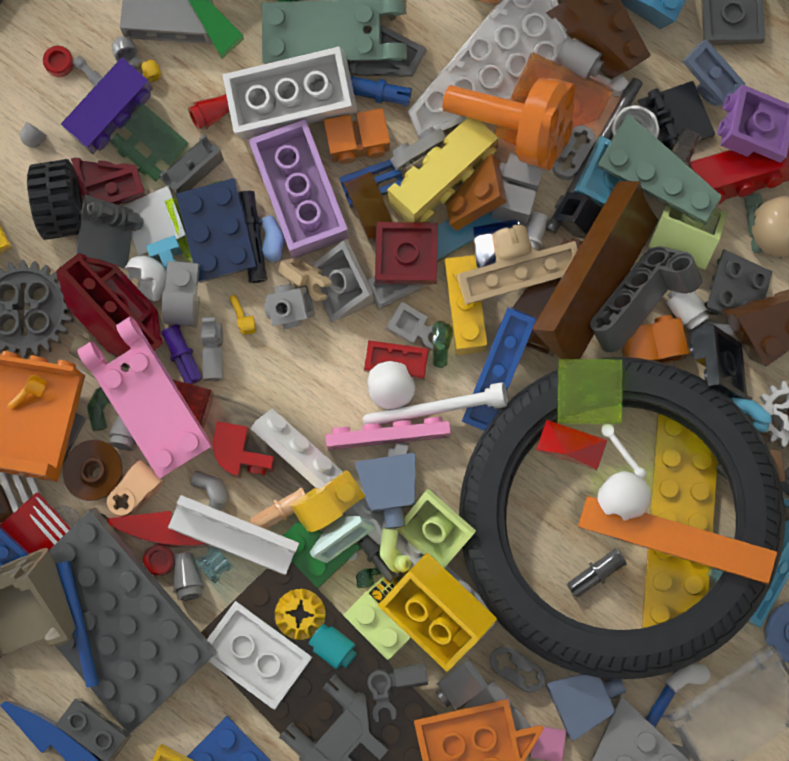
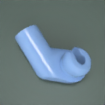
(273, 239)

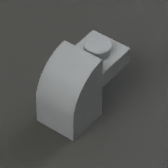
(180, 296)

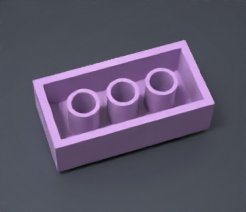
(298, 188)

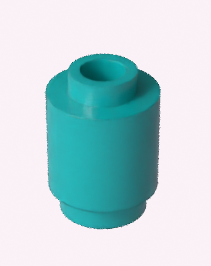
(333, 647)

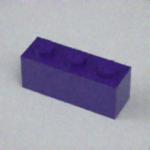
(108, 106)

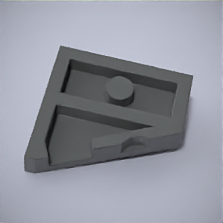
(401, 68)

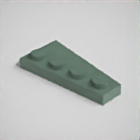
(643, 158)

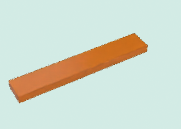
(681, 542)

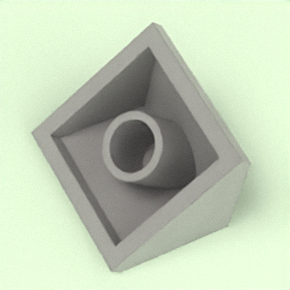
(349, 286)

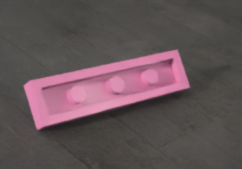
(400, 432)

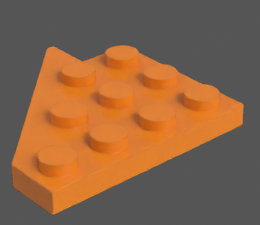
(475, 735)

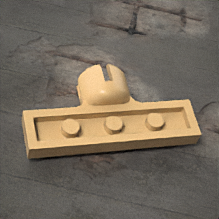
(515, 266)

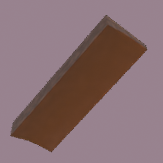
(596, 270)

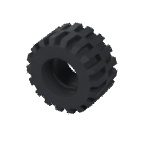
(54, 198)

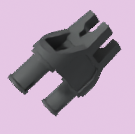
(343, 735)

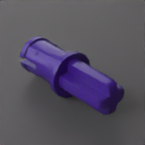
(181, 354)

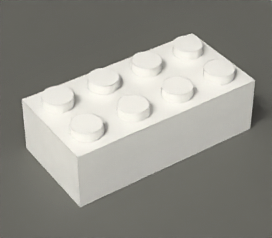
(289, 91)

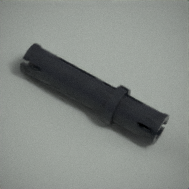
(257, 274)

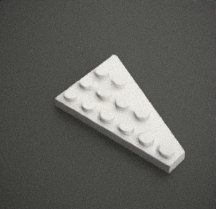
(492, 58)

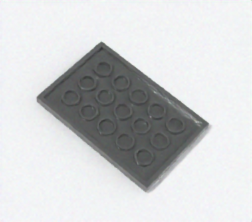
(133, 626)

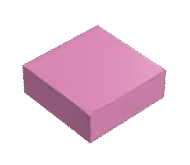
(549, 745)

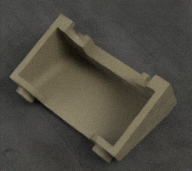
(33, 603)

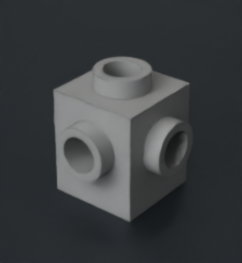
(289, 306)

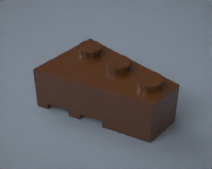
(606, 29)

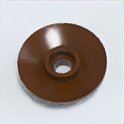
(83, 461)

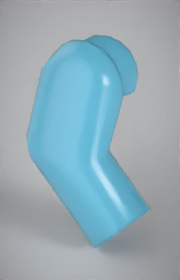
(760, 416)

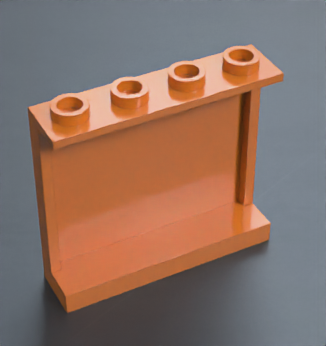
(39, 428)

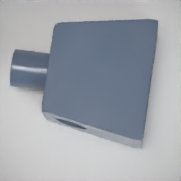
(389, 485)
(583, 701)

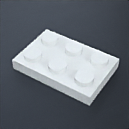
(256, 655)

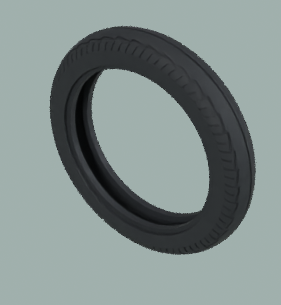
(609, 651)

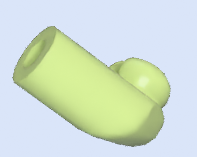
(390, 554)

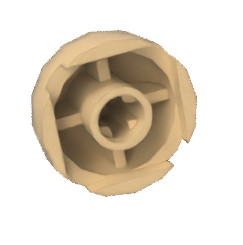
(772, 227)

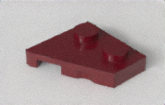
(109, 181)

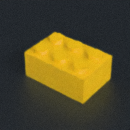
(437, 612)

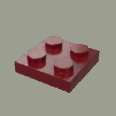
(406, 253)

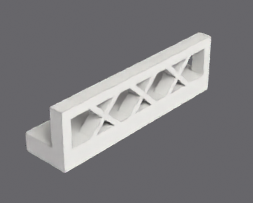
(233, 535)

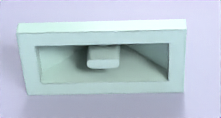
(340, 536)

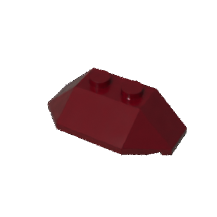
(103, 298)

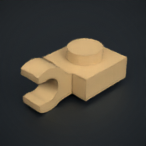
(303, 273)

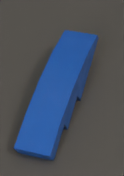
(45, 733)

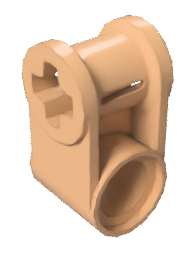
(139, 485)

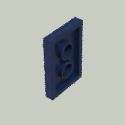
(217, 230)

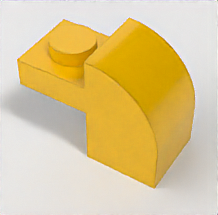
(327, 503)

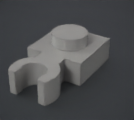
(409, 324)

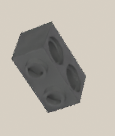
(93, 730)

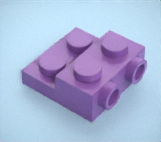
(755, 124)

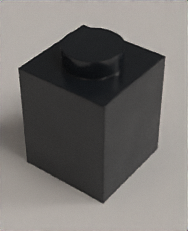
(577, 214)

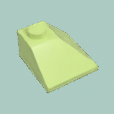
(435, 528)

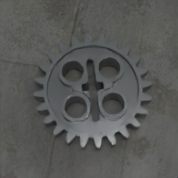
(51, 307)

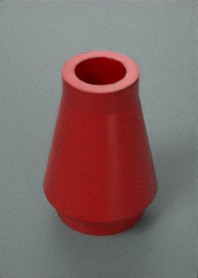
(208, 111)

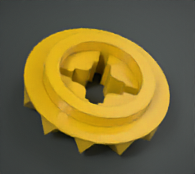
(309, 625)

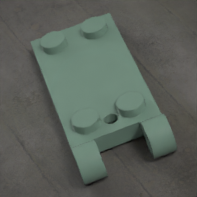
(315, 26)

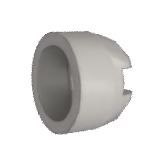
(124, 48)
(31, 135)

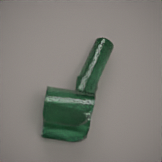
(365, 577)

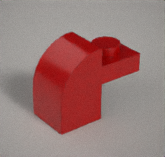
(230, 449)

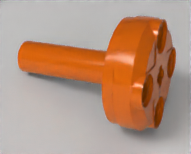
(541, 122)

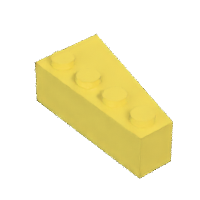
(442, 171)

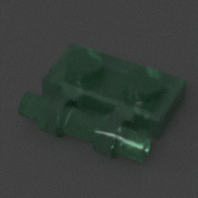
(156, 136)

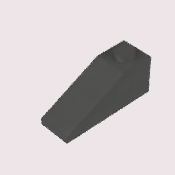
(461, 685)

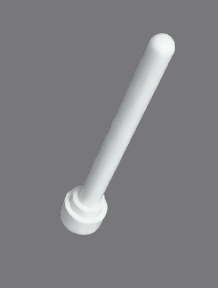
(493, 396)

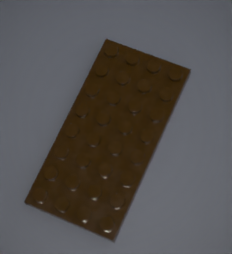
(306, 702)

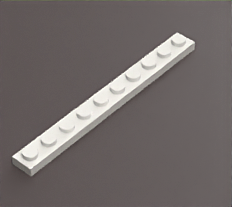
(321, 470)

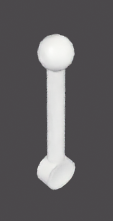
(608, 432)

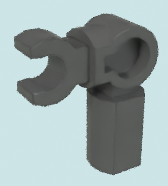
(381, 684)

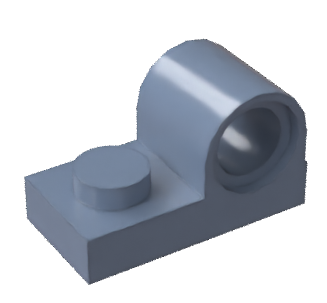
(713, 73)

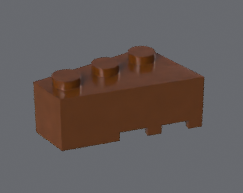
(762, 327)

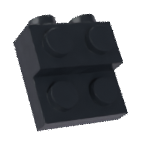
(722, 358)

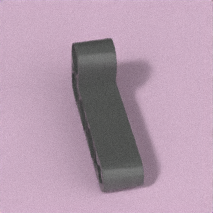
(639, 293)

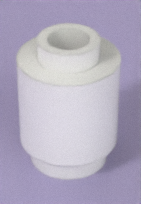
(688, 308)

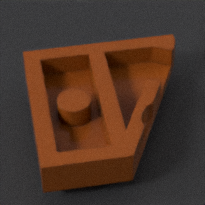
(477, 195)

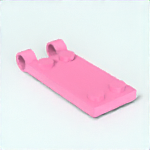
(147, 401)

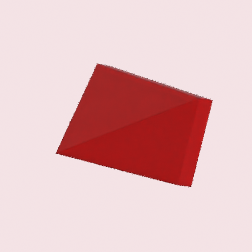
(571, 445)

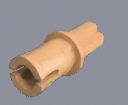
(276, 512)

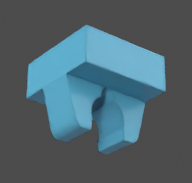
(164, 250)

